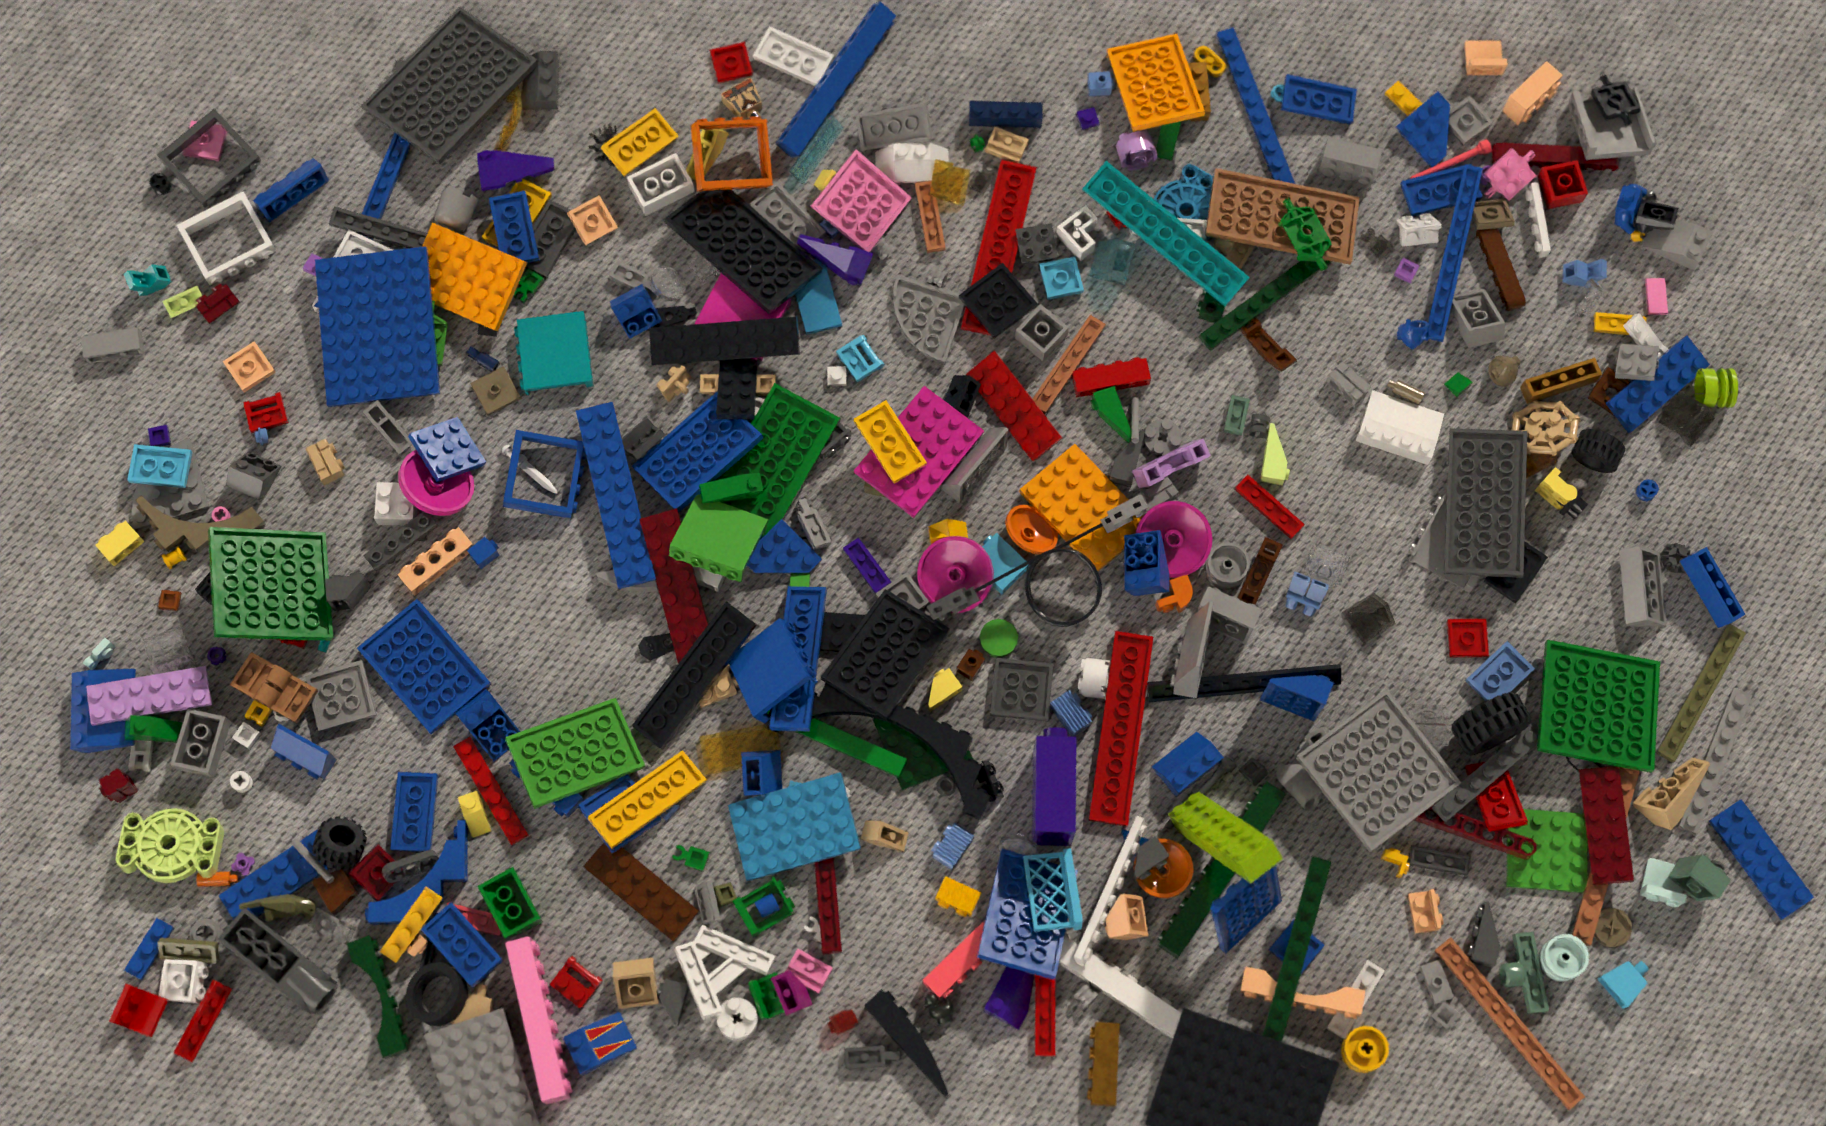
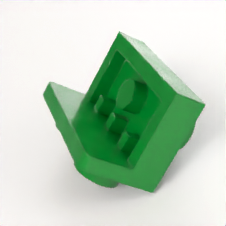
(766, 997)

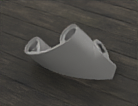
(1299, 785)

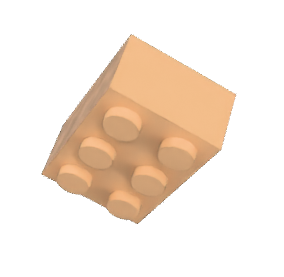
(1533, 93)

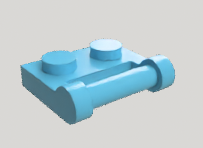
(854, 360)

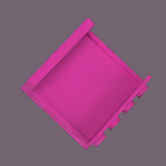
(731, 304)

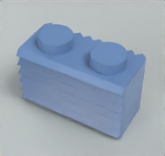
(1071, 713)
(952, 846)

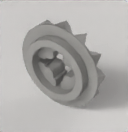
(200, 927)

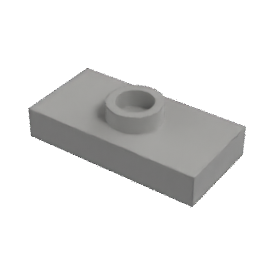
(707, 903)
(1436, 982)

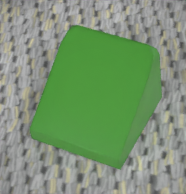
(800, 579)

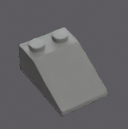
(1681, 245)
(1478, 318)

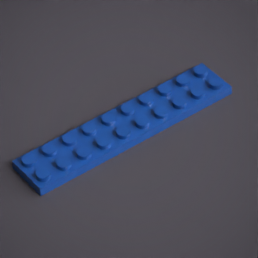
(615, 495)

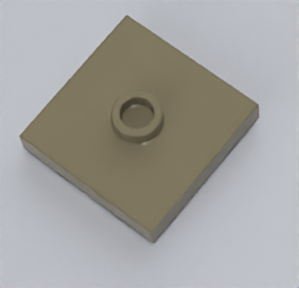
(1492, 214)
(495, 391)

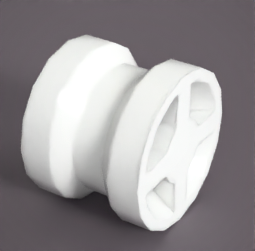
(243, 785)

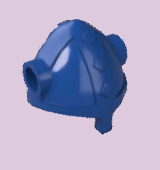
(1413, 333)

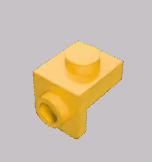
(1393, 856)

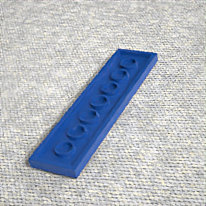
(806, 612)

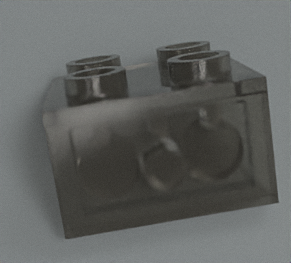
(1686, 417)

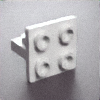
(1418, 230)

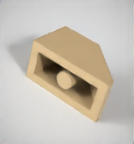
(884, 835)

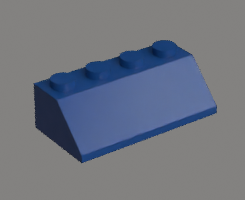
(291, 189)

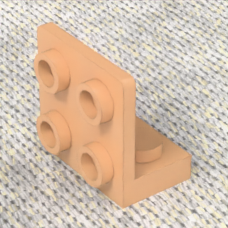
(1484, 58)

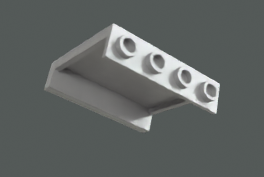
(1610, 137)

